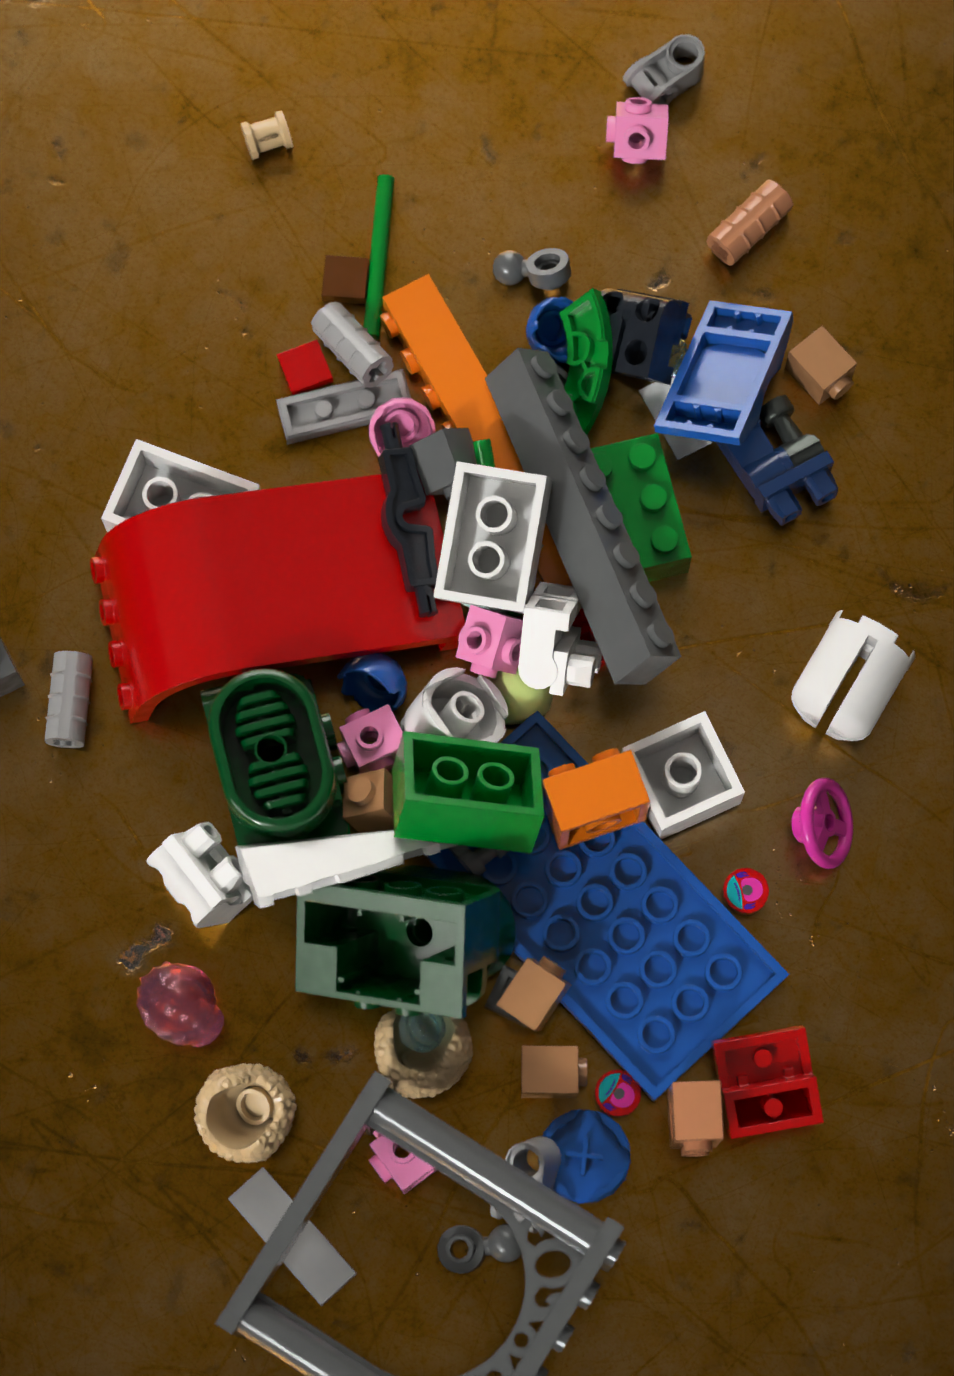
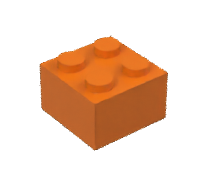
(594, 797)

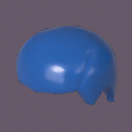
(546, 329)
(374, 681)

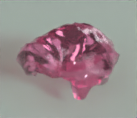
(180, 1005)

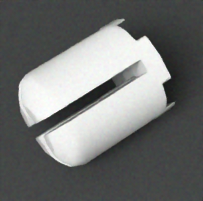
(833, 661)

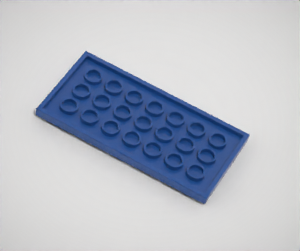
(640, 937)

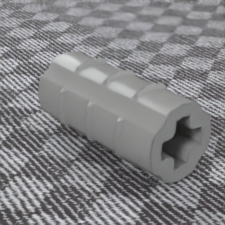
(352, 344)
(68, 699)

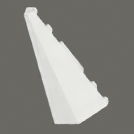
(307, 864)

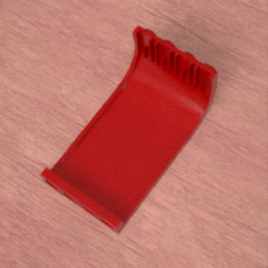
(258, 586)

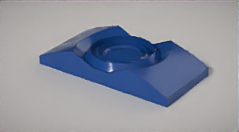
(726, 373)

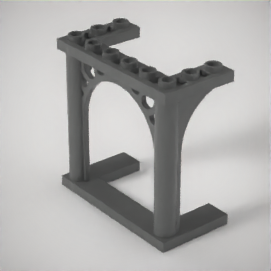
(506, 1188)

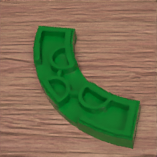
(588, 355)

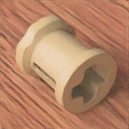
(266, 134)

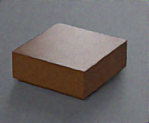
(345, 279)

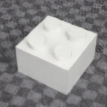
(685, 775)

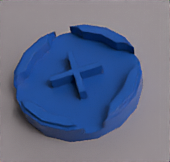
(592, 1155)

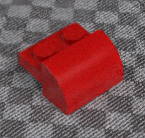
(767, 1082)

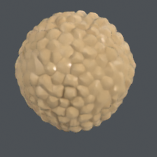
(421, 1073)
(244, 1112)

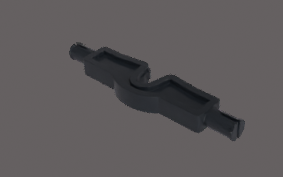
(412, 542)

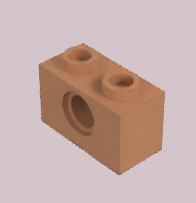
(695, 1117)

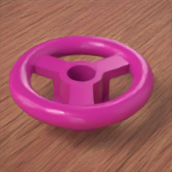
(817, 823)

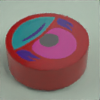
(745, 891)
(617, 1094)

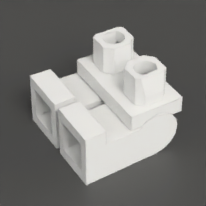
(552, 647)
(202, 875)

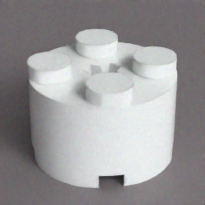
(458, 707)

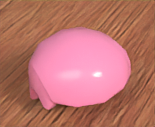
(412, 417)

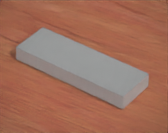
(337, 407)
(312, 1256)

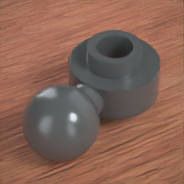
(545, 268)
(500, 1244)

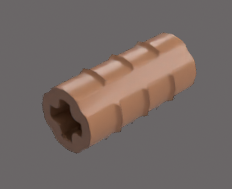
(749, 222)

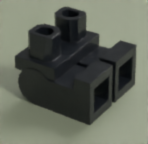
(644, 333)

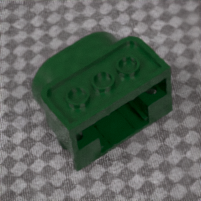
(284, 797)
(404, 940)

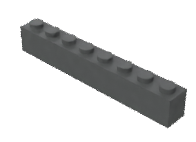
(583, 518)

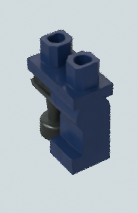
(782, 472)

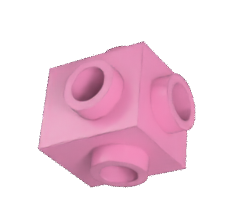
(638, 130)
(490, 641)
(366, 727)
(405, 1171)

